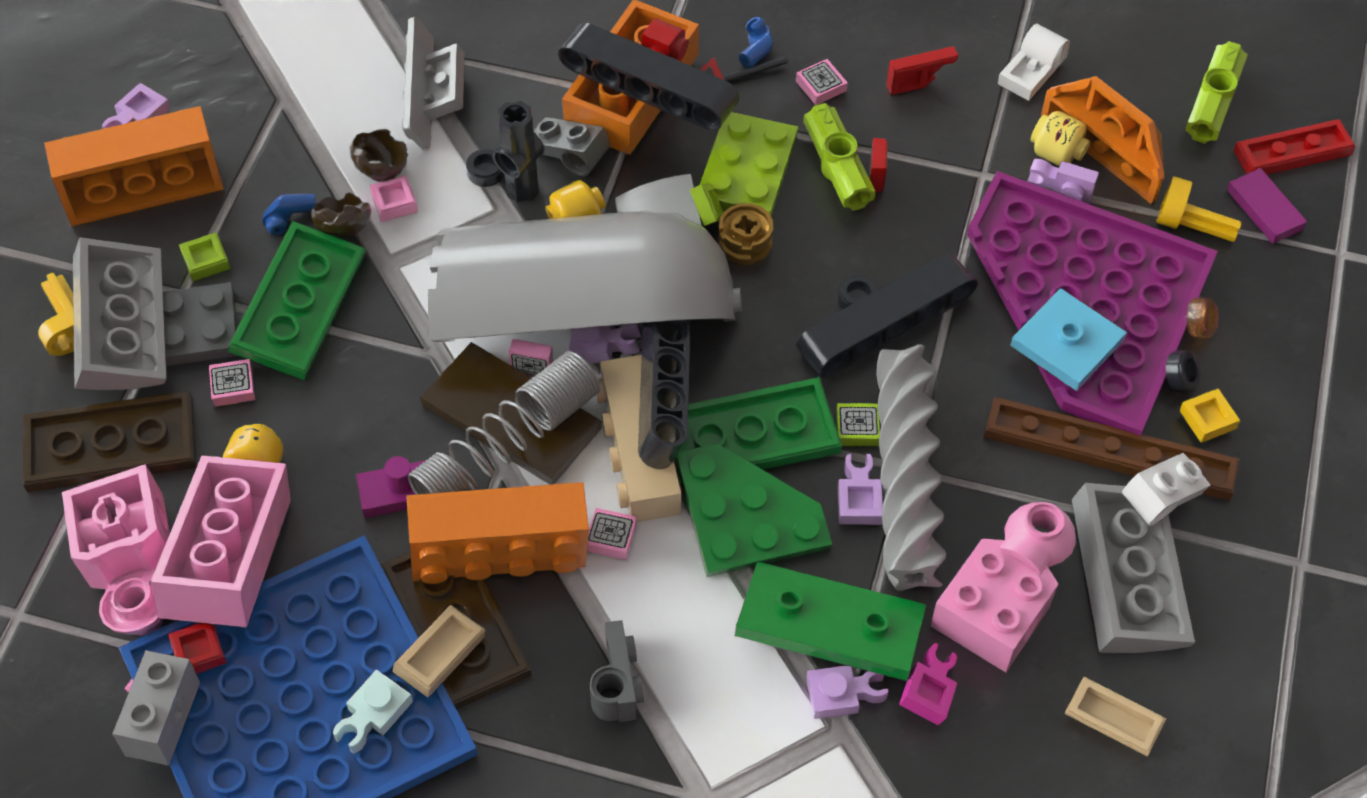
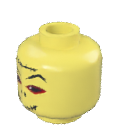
(1060, 138)

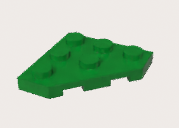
(745, 512)

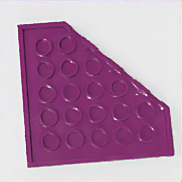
(1114, 265)

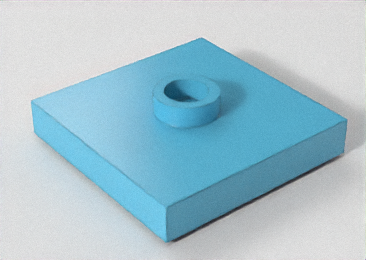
(1068, 339)

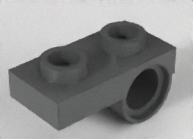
(574, 142)
(617, 676)

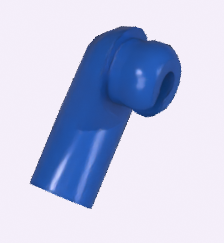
(759, 40)
(283, 207)

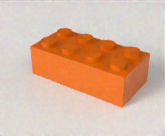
(621, 115)
(133, 166)
(497, 532)

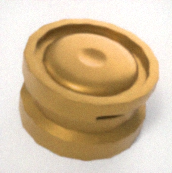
(746, 233)

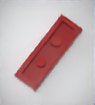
(1295, 148)

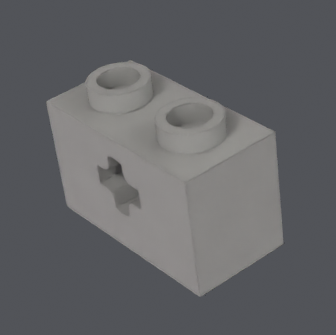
(156, 707)

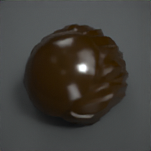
(378, 155)
(341, 216)

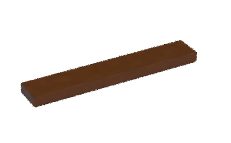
(1101, 444)

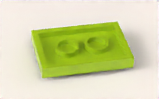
(750, 161)

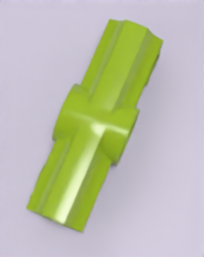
(1216, 92)
(839, 157)

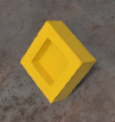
(1209, 415)

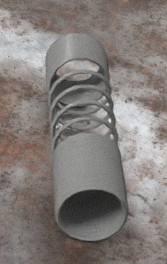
(544, 399)

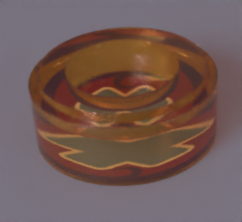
(1202, 317)

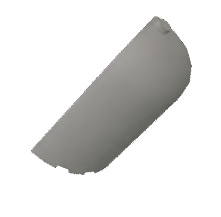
(577, 275)

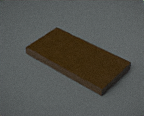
(476, 387)
(107, 439)
(494, 661)

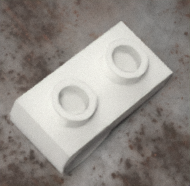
(1036, 61)
(1165, 487)

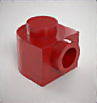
(665, 39)

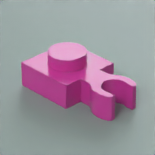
(928, 688)

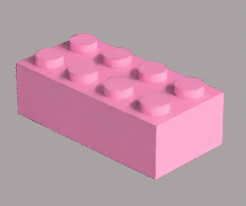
(221, 541)

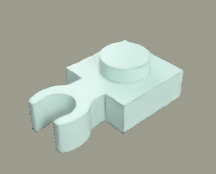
(373, 706)

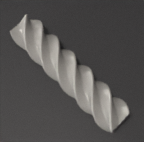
(906, 474)

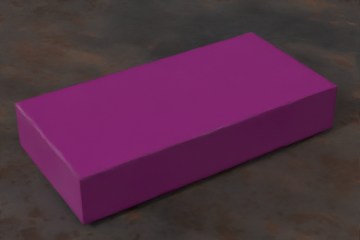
(1266, 205)

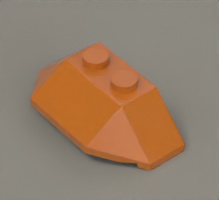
(1118, 132)

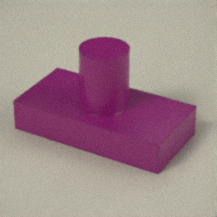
(386, 489)

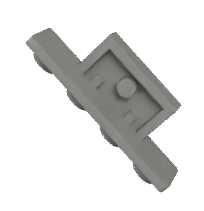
(431, 82)

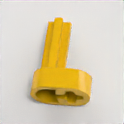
(1177, 211)
(58, 331)

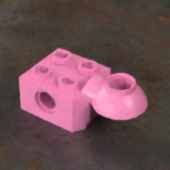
(116, 543)
(1006, 585)

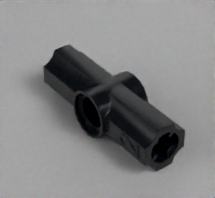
(518, 151)

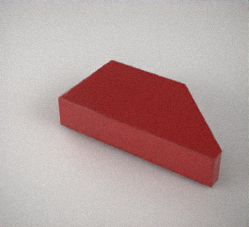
(917, 70)

